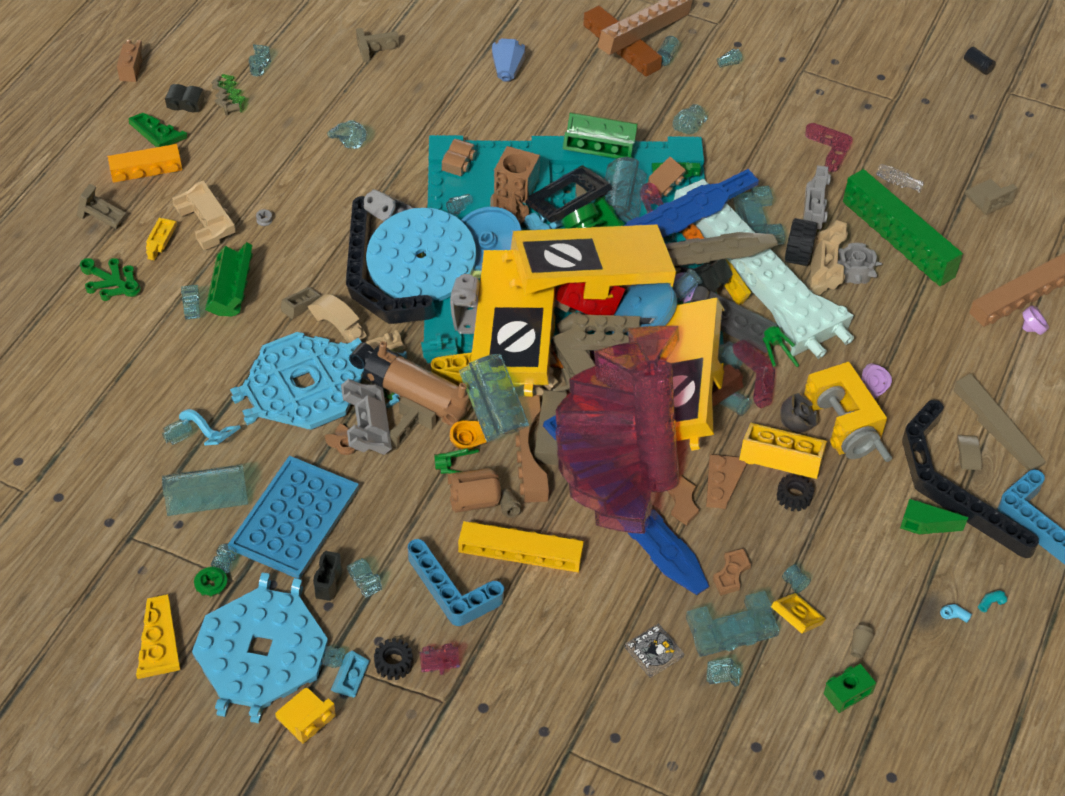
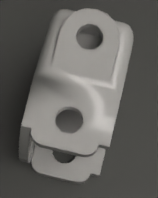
(383, 205)
(463, 296)

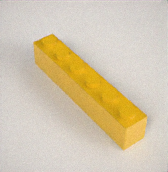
(520, 546)

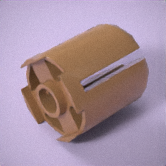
(474, 490)

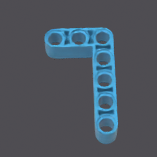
(1016, 507)
(447, 589)

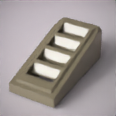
(294, 306)

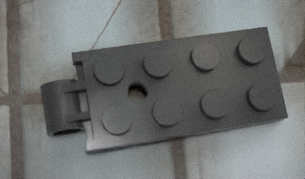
(738, 320)

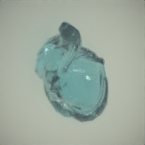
(689, 119)
(349, 133)

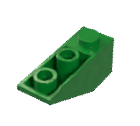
(927, 519)

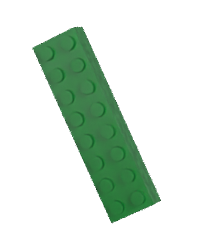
(902, 227)

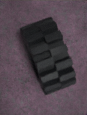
(791, 500)
(390, 648)

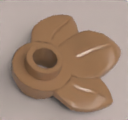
(340, 440)

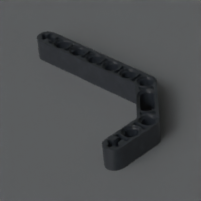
(389, 310)
(954, 497)

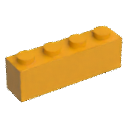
(144, 163)

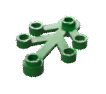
(128, 288)

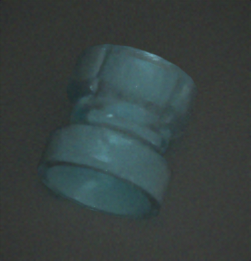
(224, 557)
(796, 578)

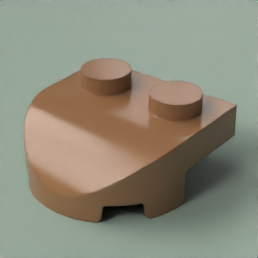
(512, 205)

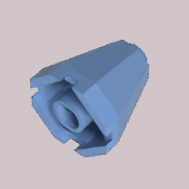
(507, 58)

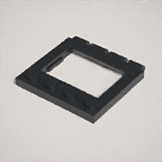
(583, 177)

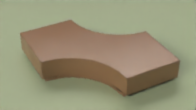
(684, 507)
(728, 578)

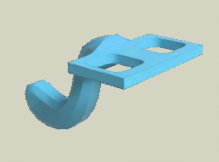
(215, 437)

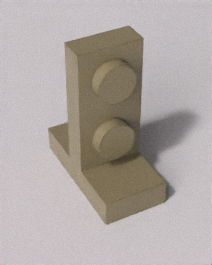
(375, 42)
(98, 208)
(412, 416)

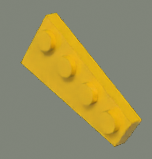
(158, 644)

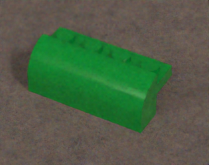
(600, 136)
(229, 281)

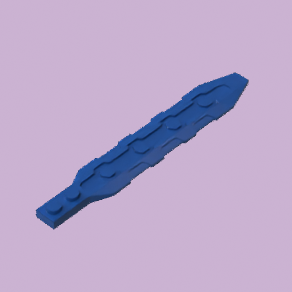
(696, 204)
(663, 546)

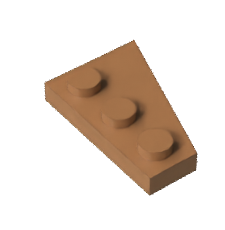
(722, 479)

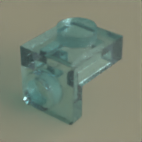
(723, 671)

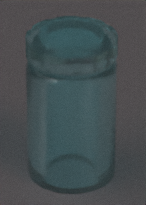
(668, 49)
(686, 284)
(737, 403)

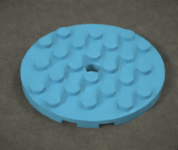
(401, 237)

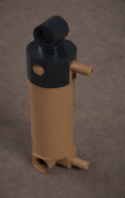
(412, 381)

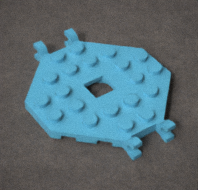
(277, 396)
(256, 678)

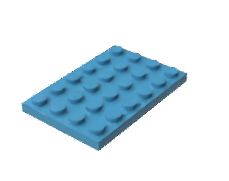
(294, 517)

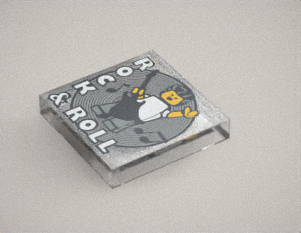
(654, 650)

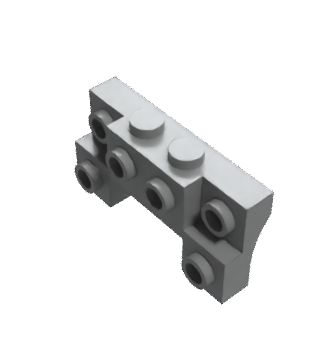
(814, 197)
(371, 417)

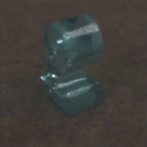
(259, 60)
(191, 302)
(364, 578)

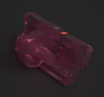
(439, 659)

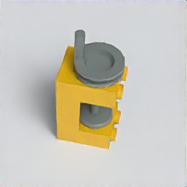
(860, 418)

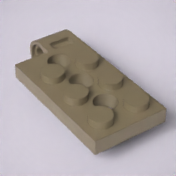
(601, 324)

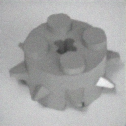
(858, 263)

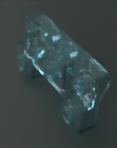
(750, 210)
(733, 630)

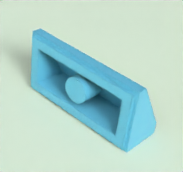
(350, 674)

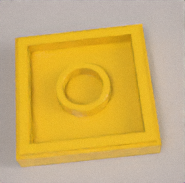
(798, 613)

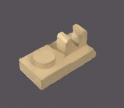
(393, 341)

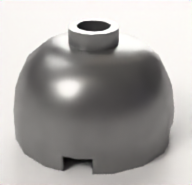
(797, 413)

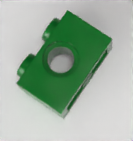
(844, 697)

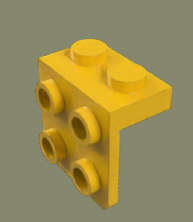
(305, 714)

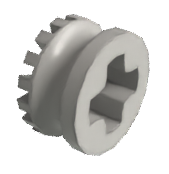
(261, 214)

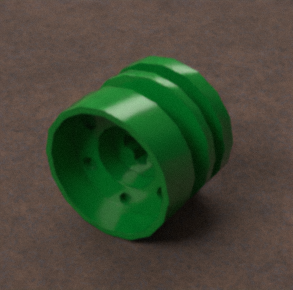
(582, 218)

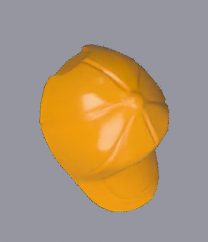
(466, 434)

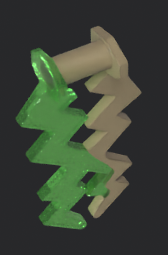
(237, 100)

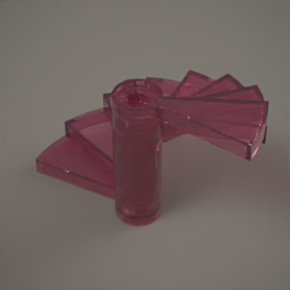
(621, 430)

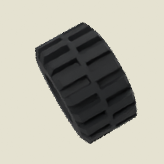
(800, 242)

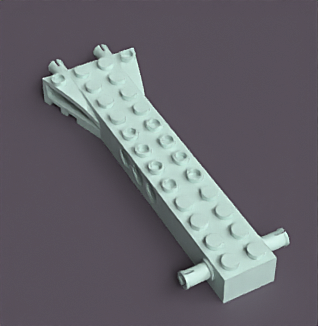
(797, 311)

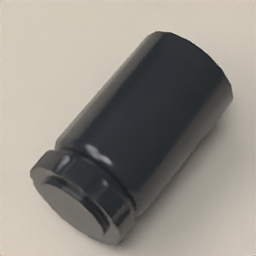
(979, 60)

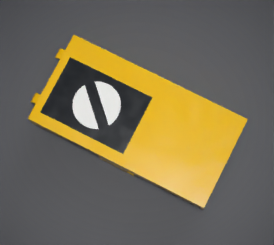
(592, 256)
(514, 323)
(695, 367)

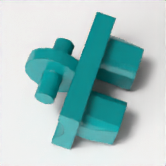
(438, 347)

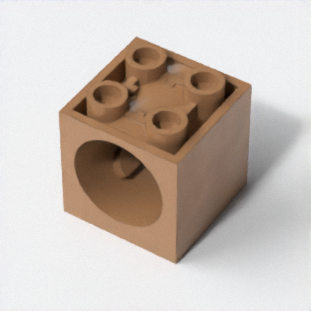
(516, 173)

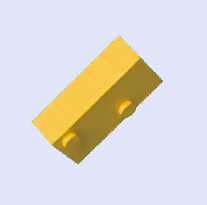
(782, 450)

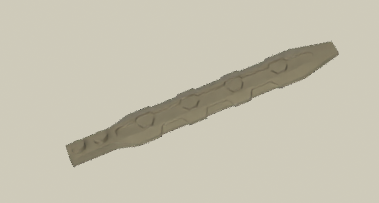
(720, 247)

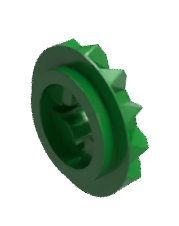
(214, 574)

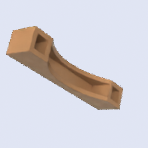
(533, 477)

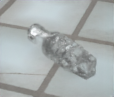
(899, 177)

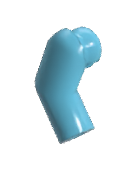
(955, 611)

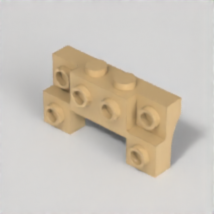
(209, 211)
(824, 265)

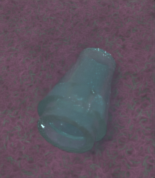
(730, 58)
(459, 203)

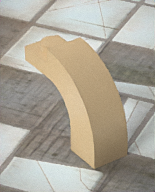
(339, 314)

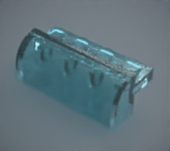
(626, 184)
(493, 397)
(204, 489)

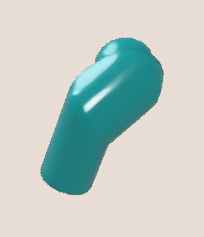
(989, 598)

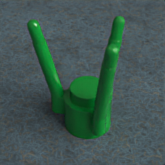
(774, 336)
(443, 460)

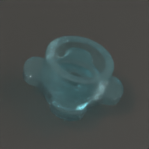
(336, 661)

